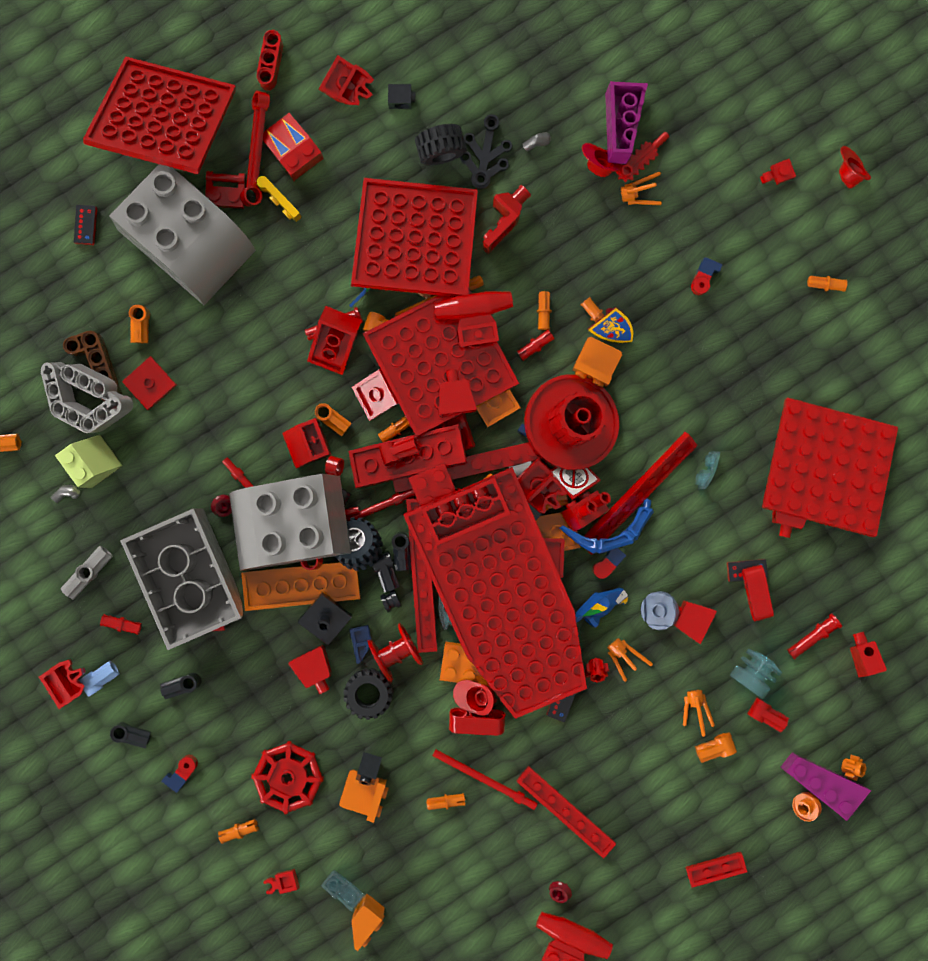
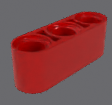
(270, 51)
(757, 592)
(470, 723)

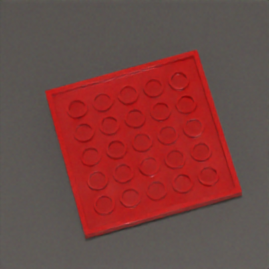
(160, 115)
(414, 238)
(418, 351)
(830, 467)

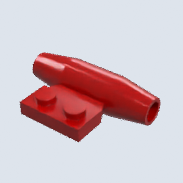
(475, 316)
(571, 940)

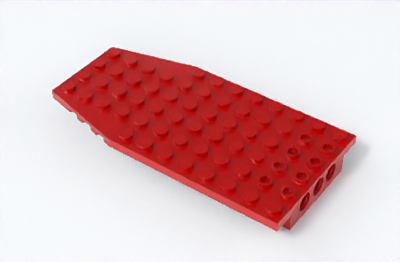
(502, 591)

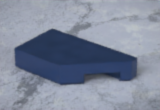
(359, 637)

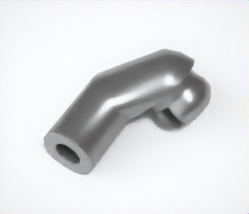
(539, 139)
(65, 490)

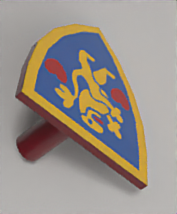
(613, 327)

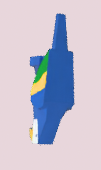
(600, 605)

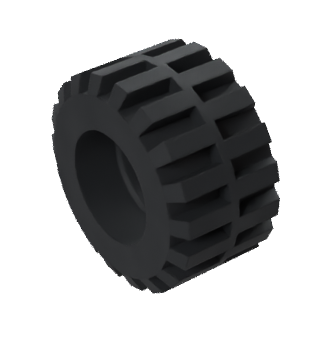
(440, 144)
(356, 705)

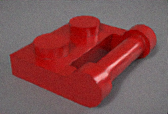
(225, 196)

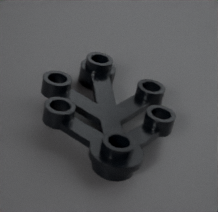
(485, 155)

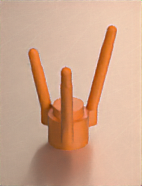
(630, 191)
(617, 648)
(696, 699)

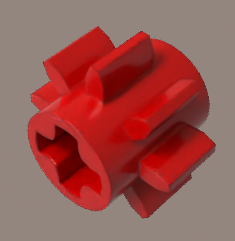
(596, 670)

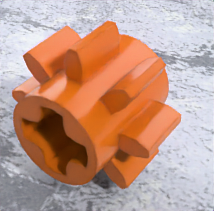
(853, 767)

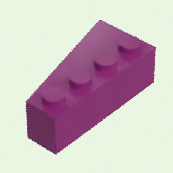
(623, 113)
(831, 788)

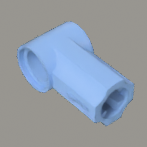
(95, 680)

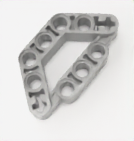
(57, 383)

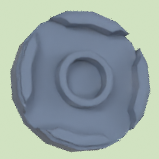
(659, 610)

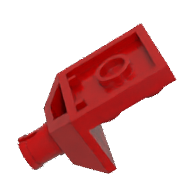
(510, 208)

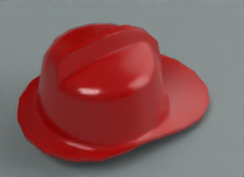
(598, 160)
(852, 169)
(474, 697)

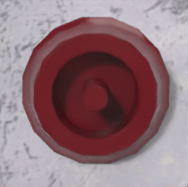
(221, 506)
(560, 891)

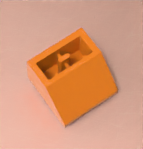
(365, 920)

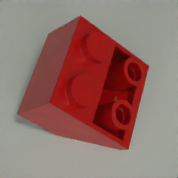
(306, 443)

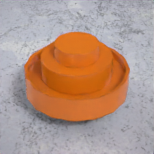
(807, 806)

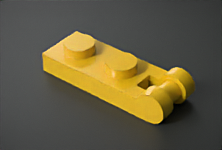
(277, 198)

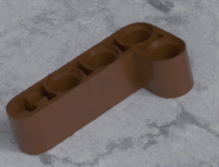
(91, 352)

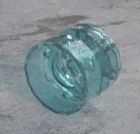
(756, 673)

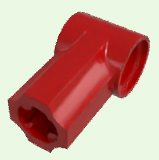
(393, 452)
(764, 713)

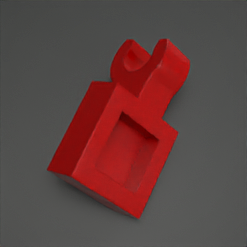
(779, 172)

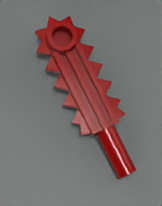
(641, 158)

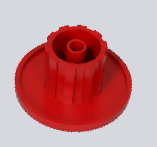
(571, 422)

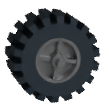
(364, 545)

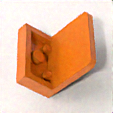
(597, 362)
(363, 798)

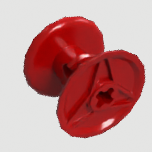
(394, 652)

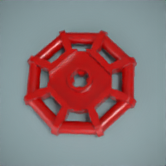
(291, 788)

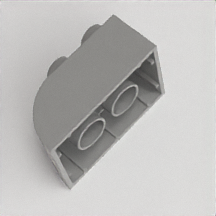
(183, 232)
(289, 521)
(184, 577)

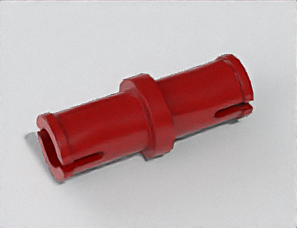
(535, 345)
(121, 624)

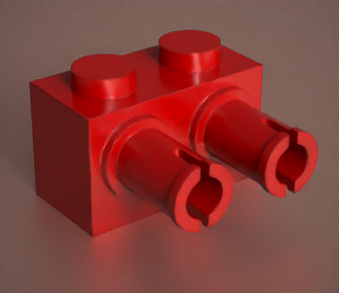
(586, 510)

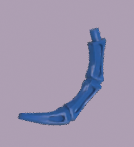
(625, 538)

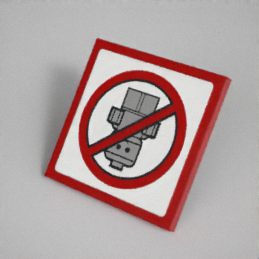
(576, 481)

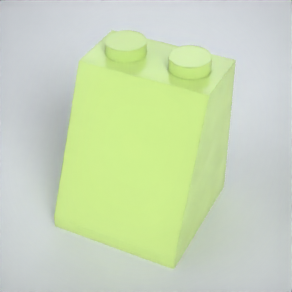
(88, 461)

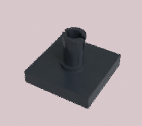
(325, 618)

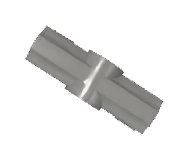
(78, 581)

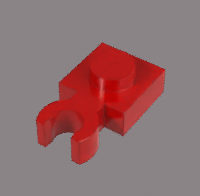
(283, 881)

